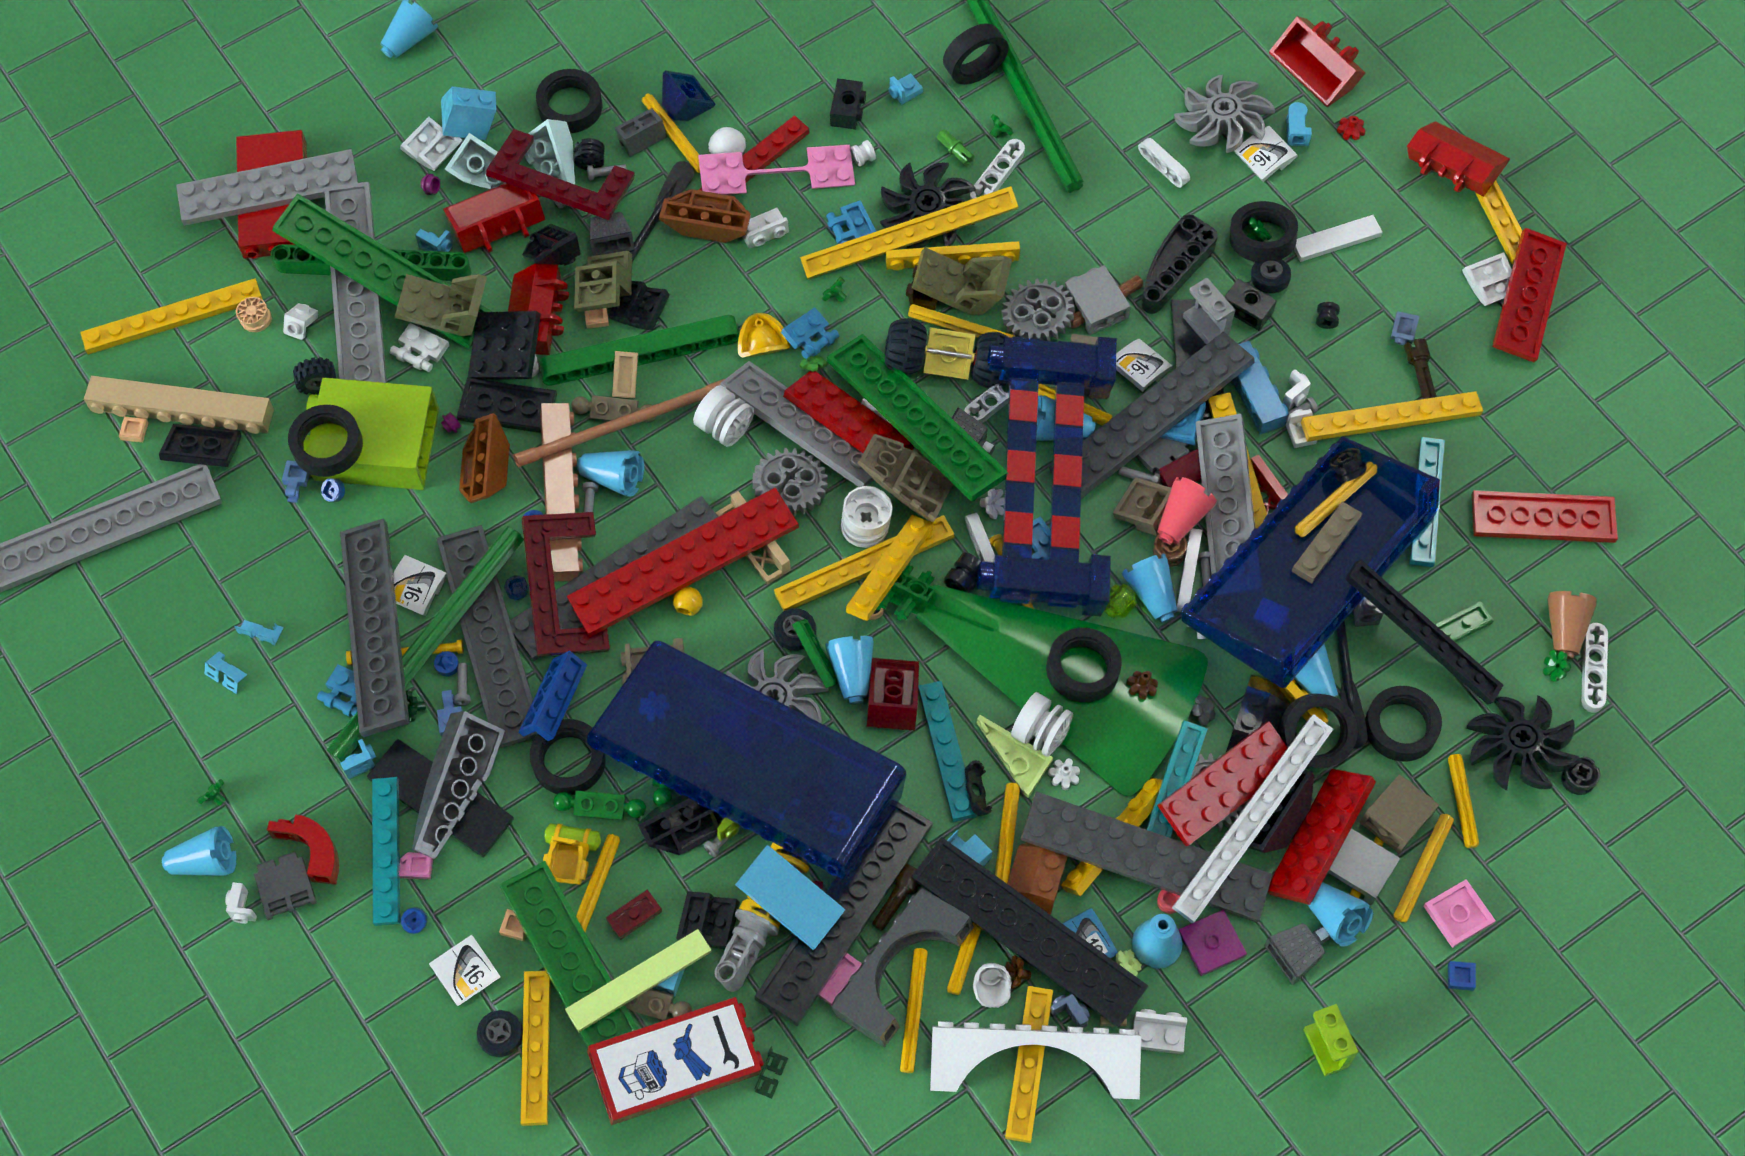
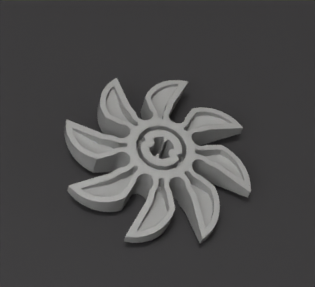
(1224, 113)
(778, 687)

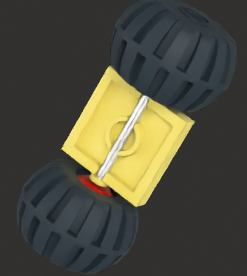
(945, 354)

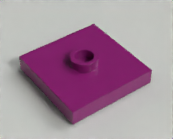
(1212, 943)

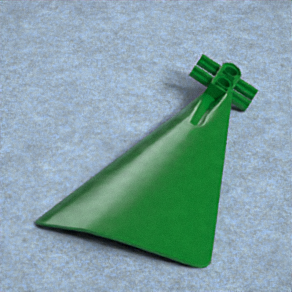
(1010, 646)

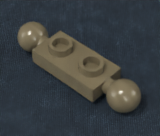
(606, 407)
(658, 1005)

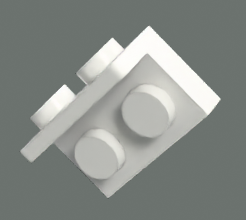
(765, 228)
(1160, 1031)

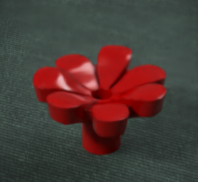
(1351, 127)

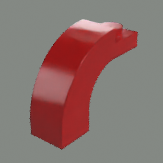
(324, 856)

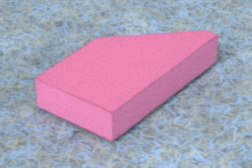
(415, 866)

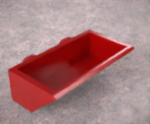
(1317, 60)
(1456, 158)
(493, 216)
(539, 290)

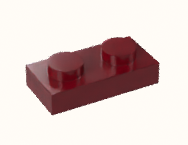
(634, 914)

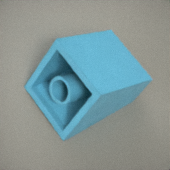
(467, 112)

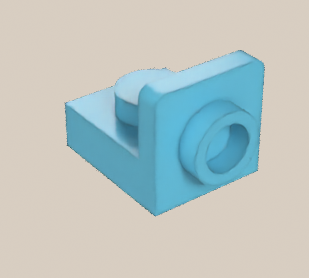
(905, 88)
(431, 242)
(359, 763)

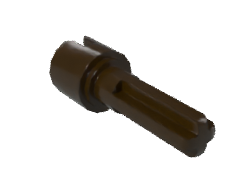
(1418, 357)
(904, 886)

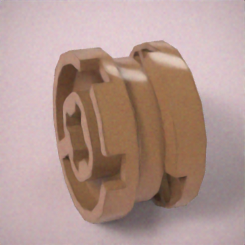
(1173, 552)

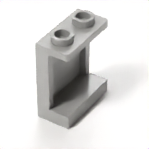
(1098, 299)
(1211, 311)
(1363, 865)

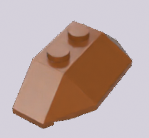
(705, 215)
(484, 460)
(1037, 874)

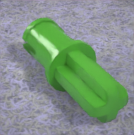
(955, 147)

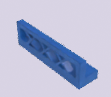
(553, 696)

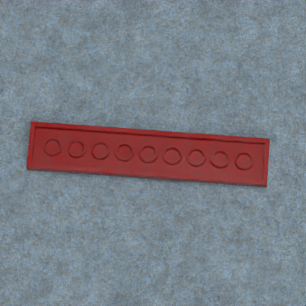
(682, 562)

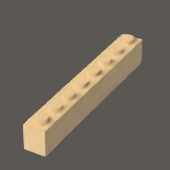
(179, 404)

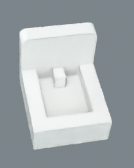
(298, 319)
(1300, 390)
(1295, 428)
(236, 903)

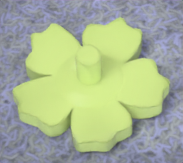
(1127, 961)

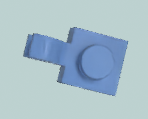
(294, 478)
(449, 707)

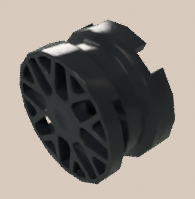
(588, 153)
(1348, 464)
(1581, 776)

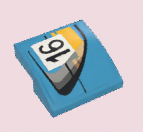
(1091, 929)

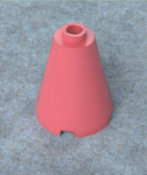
(1183, 510)

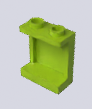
(1331, 1040)

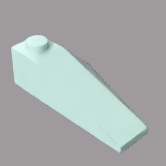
(552, 151)
(471, 162)

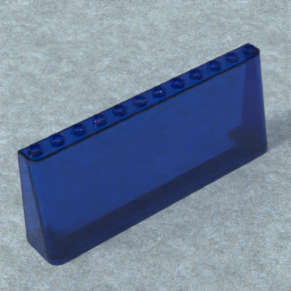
(1276, 617)
(749, 758)

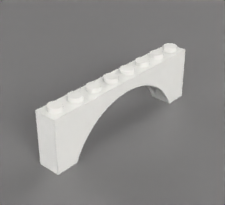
(1111, 1055)

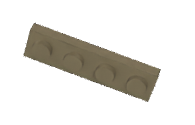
(1327, 542)

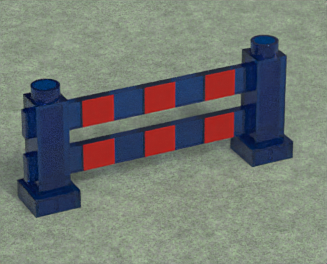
(1062, 578)

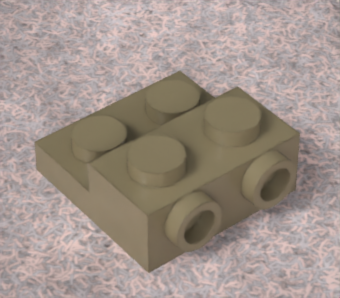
(1143, 505)

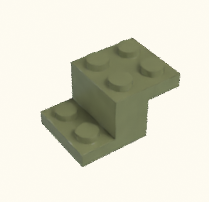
(603, 281)

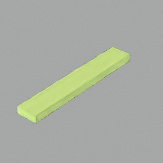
(638, 980)

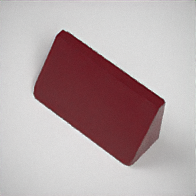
(1186, 467)

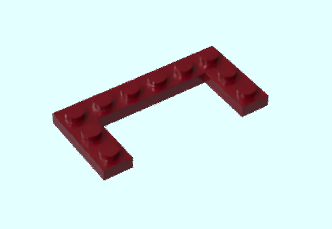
(507, 169)
(537, 534)

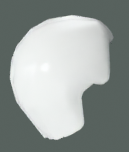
(727, 141)
(992, 985)

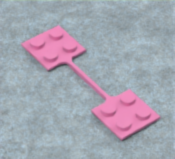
(826, 165)

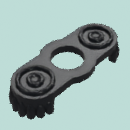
(973, 776)

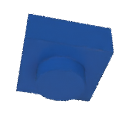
(1461, 975)

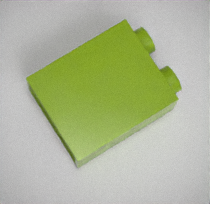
(395, 430)

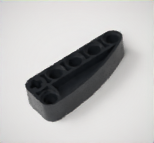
(1176, 254)

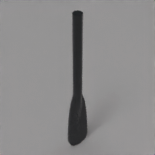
(675, 183)
(1349, 692)

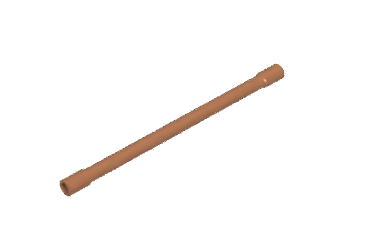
(534, 454)

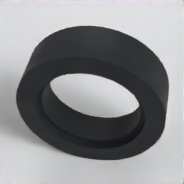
(966, 44)
(564, 79)
(1265, 212)
(321, 415)
(1083, 638)
(1416, 699)
(1346, 719)
(570, 785)

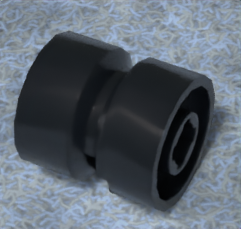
(964, 574)

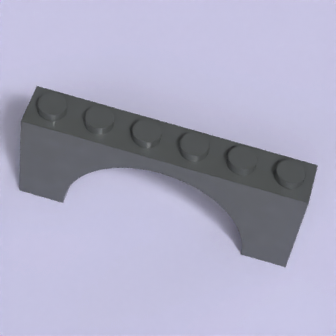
(922, 920)

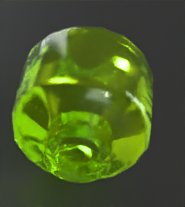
(1121, 601)

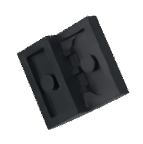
(641, 307)
(709, 915)

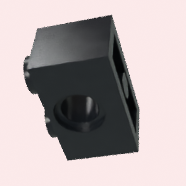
(846, 104)
(1252, 314)

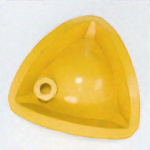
(761, 336)

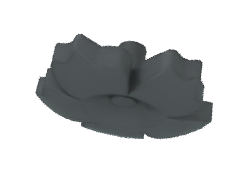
(1204, 710)

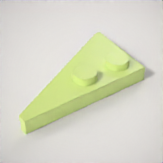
(1020, 759)

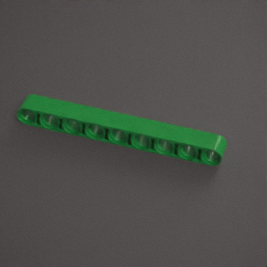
(426, 260)
(650, 348)

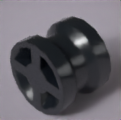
(1327, 315)

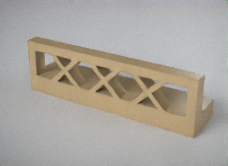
(772, 549)

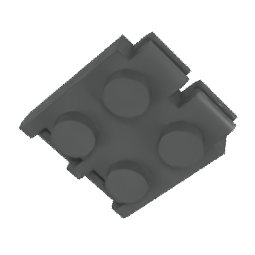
(1162, 453)
(284, 885)

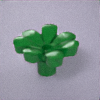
(999, 127)
(1257, 230)
(835, 291)
(1557, 665)
(213, 794)

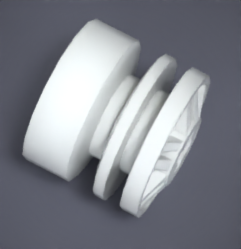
(723, 416)
(866, 516)
(1045, 726)

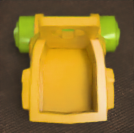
(569, 851)

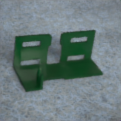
(773, 1067)

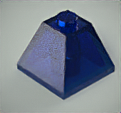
(684, 96)

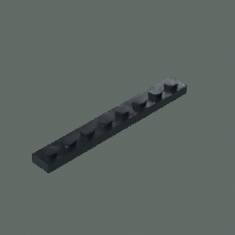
(1424, 632)

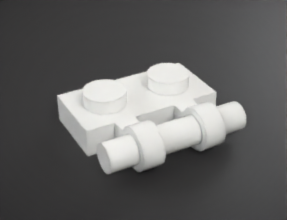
(422, 342)

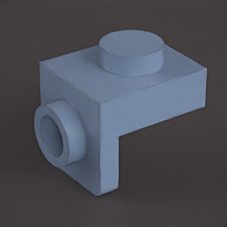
(1404, 328)
(1076, 1011)

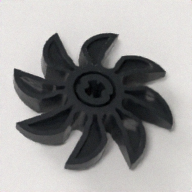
(918, 197)
(1522, 742)

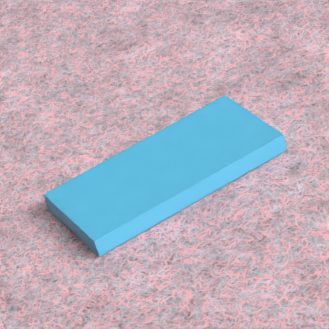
(790, 897)

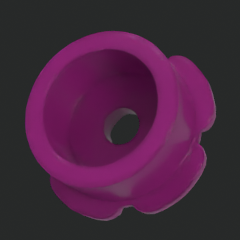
(430, 184)
(450, 423)

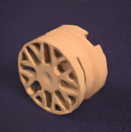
(253, 314)

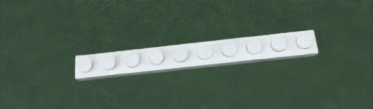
(1252, 819)

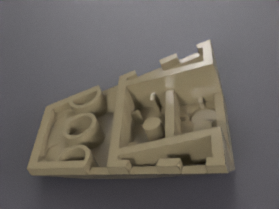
(906, 475)

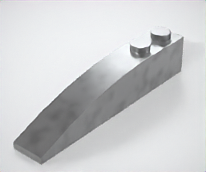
(455, 776)

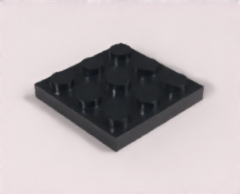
(504, 345)

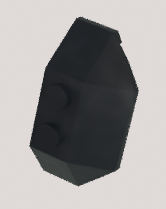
(552, 246)
(1260, 704)
(1287, 816)
(679, 825)

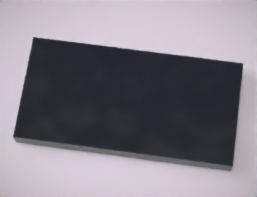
(512, 404)

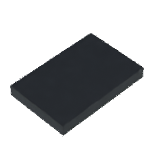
(200, 445)

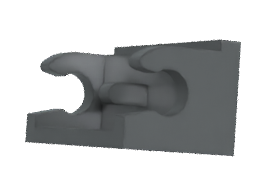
(641, 132)

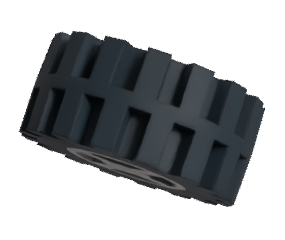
(310, 374)

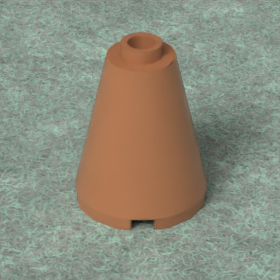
(1570, 620)

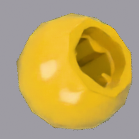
(688, 601)

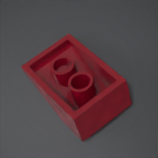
(893, 694)

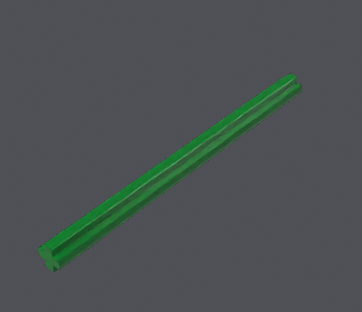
(1032, 104)
(439, 627)

